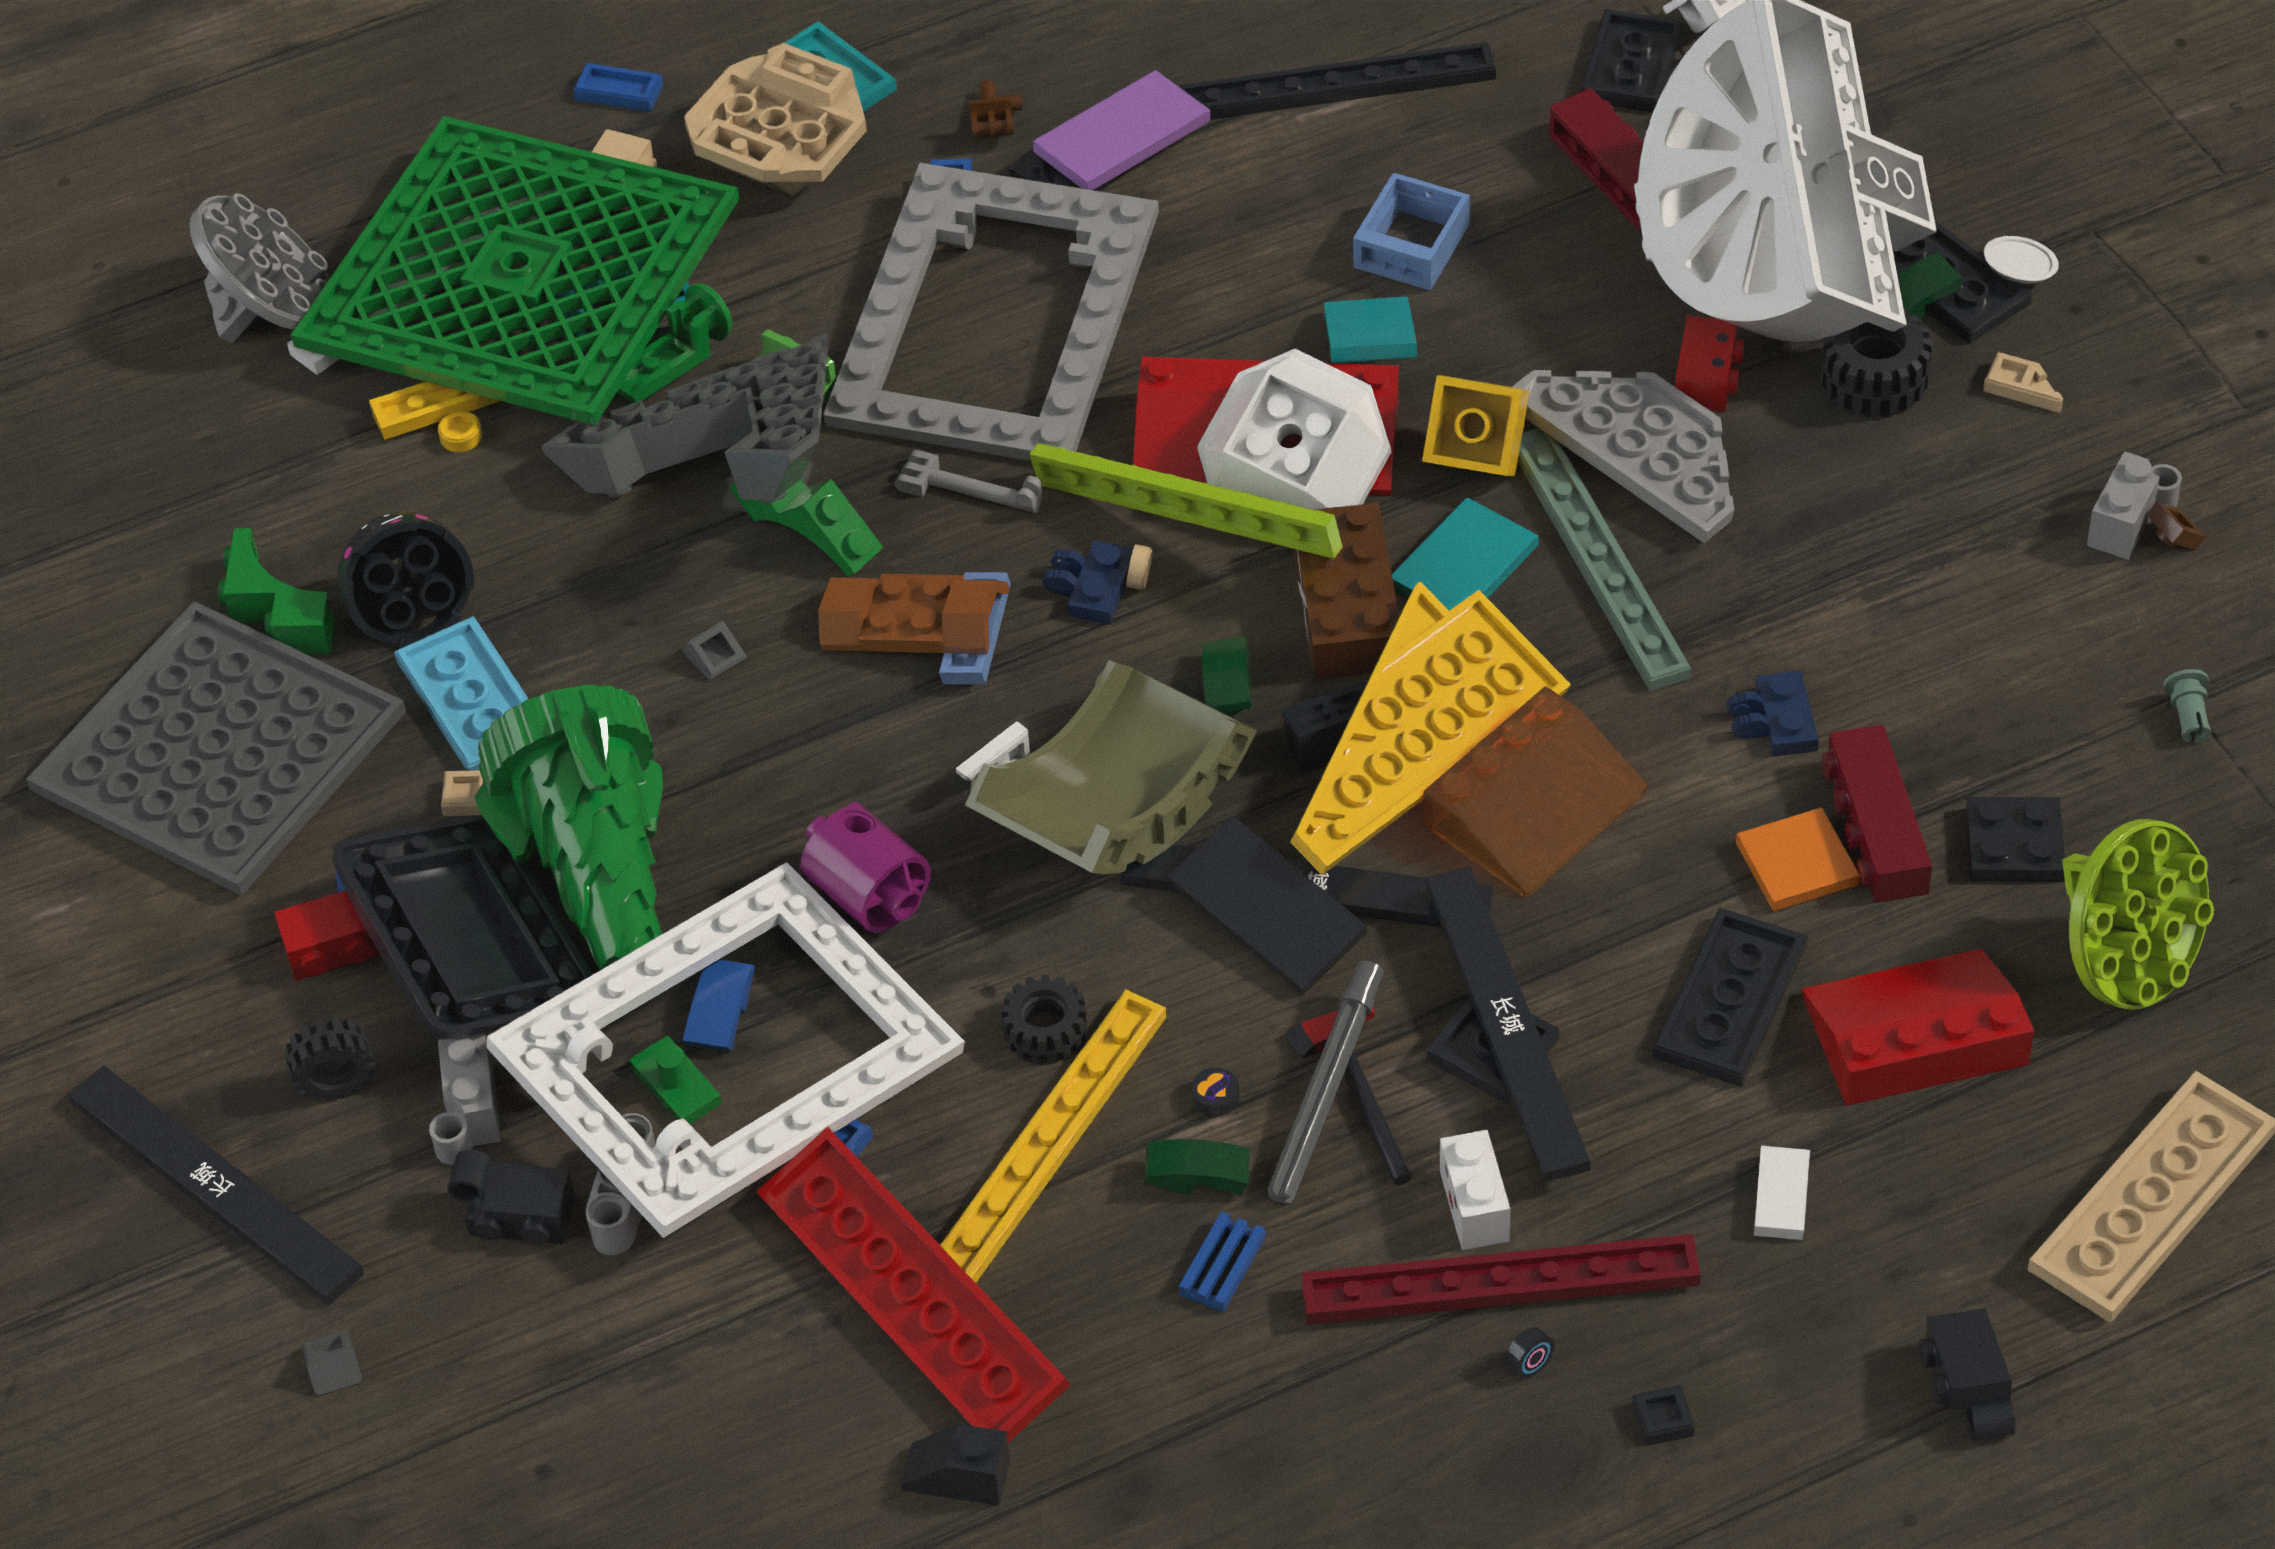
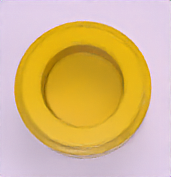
(460, 431)

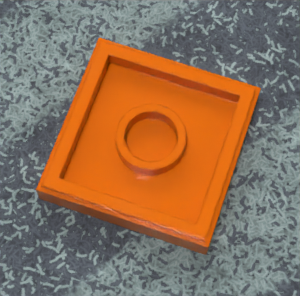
(1797, 859)

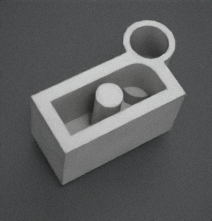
(2127, 497)
(467, 1096)

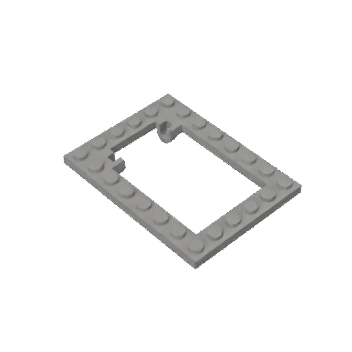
(1110, 239)

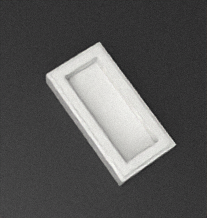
(1782, 1192)

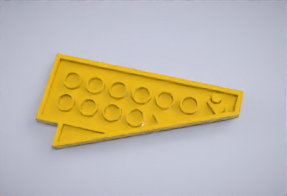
(1425, 706)

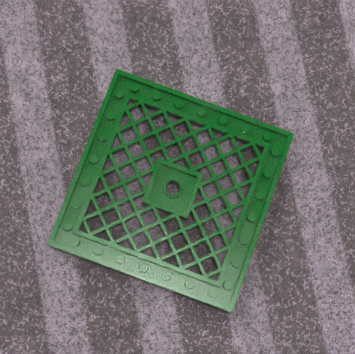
(572, 390)

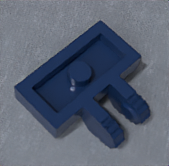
(1099, 583)
(1776, 712)

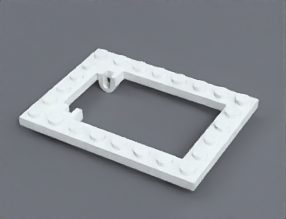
(668, 1188)

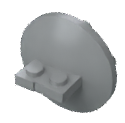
(254, 265)

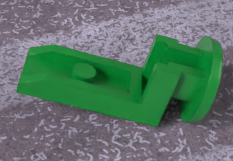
(684, 347)

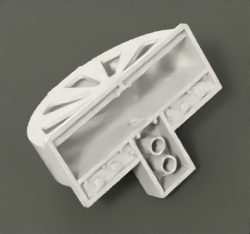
(1767, 182)

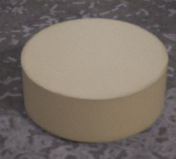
(1139, 567)

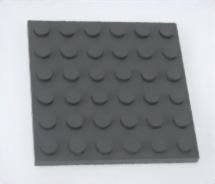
(217, 747)

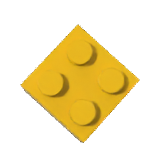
(1475, 425)

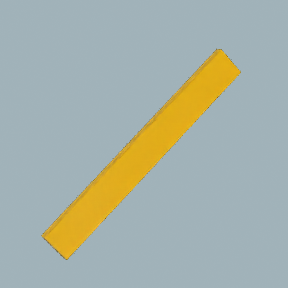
(1052, 1133)

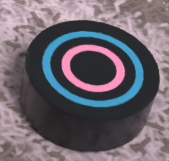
(1530, 1352)

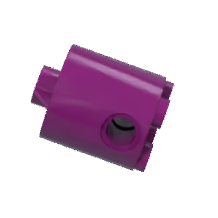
(864, 868)

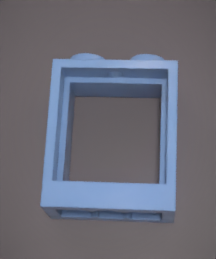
(1403, 259)

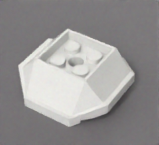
(1303, 396)

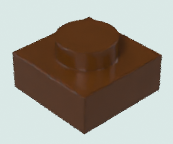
(2174, 526)

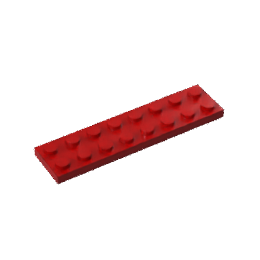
(912, 1287)

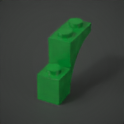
(822, 517)
(252, 595)

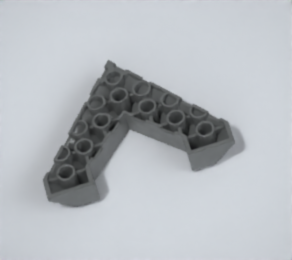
(759, 408)

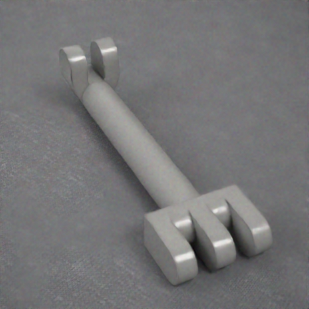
(923, 471)

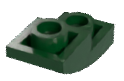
(1926, 283)
(1227, 675)
(1184, 1162)

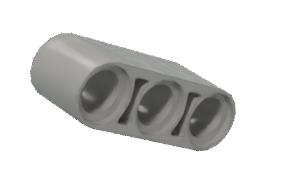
(611, 1206)

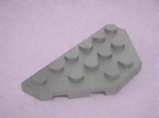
(1641, 438)

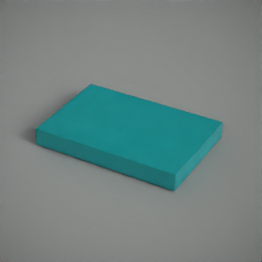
(870, 80)
(1370, 330)
(1466, 554)

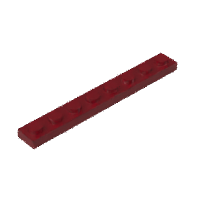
(1500, 1279)

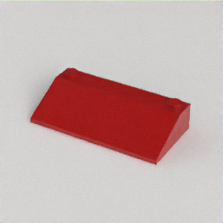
(1184, 394)

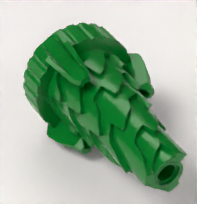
(584, 788)

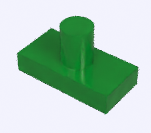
(675, 1080)

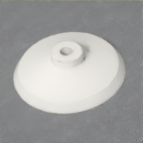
(2020, 259)

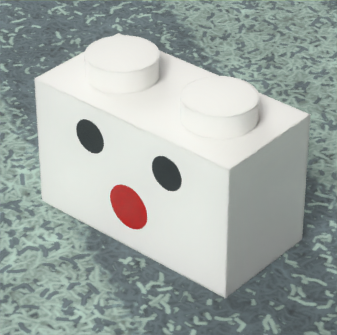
(1474, 1190)

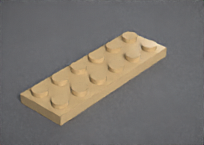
(2152, 1196)

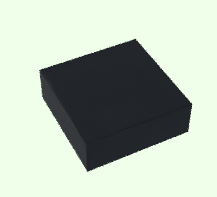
(1663, 1415)

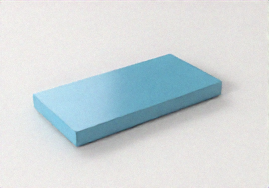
(461, 684)

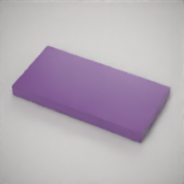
(1121, 131)

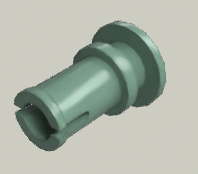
(2189, 698)

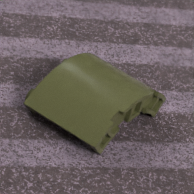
(1134, 775)

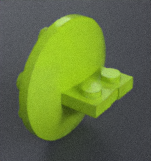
(2137, 912)

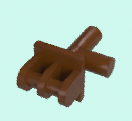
(993, 114)

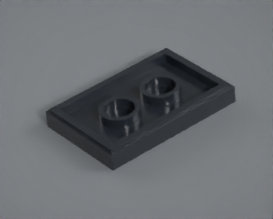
(1632, 58)

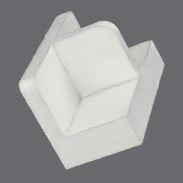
(1702, 13)

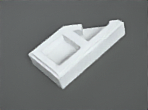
(1003, 749)

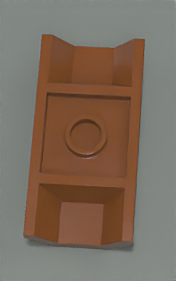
(908, 614)

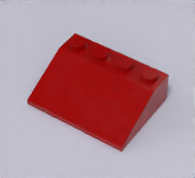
(1919, 1026)

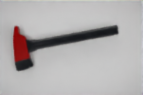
(1311, 1038)

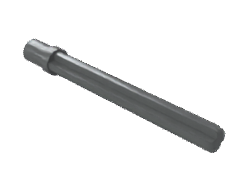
(1355, 1005)

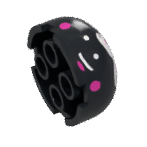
(428, 569)

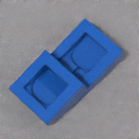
(718, 1004)

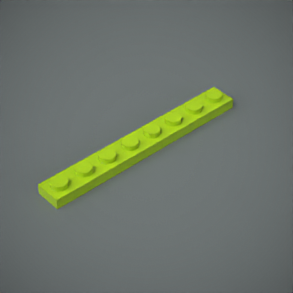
(1187, 500)

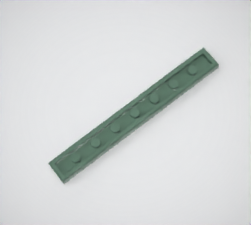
(1602, 561)

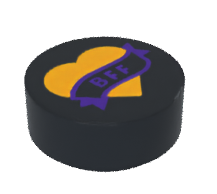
(1215, 1092)

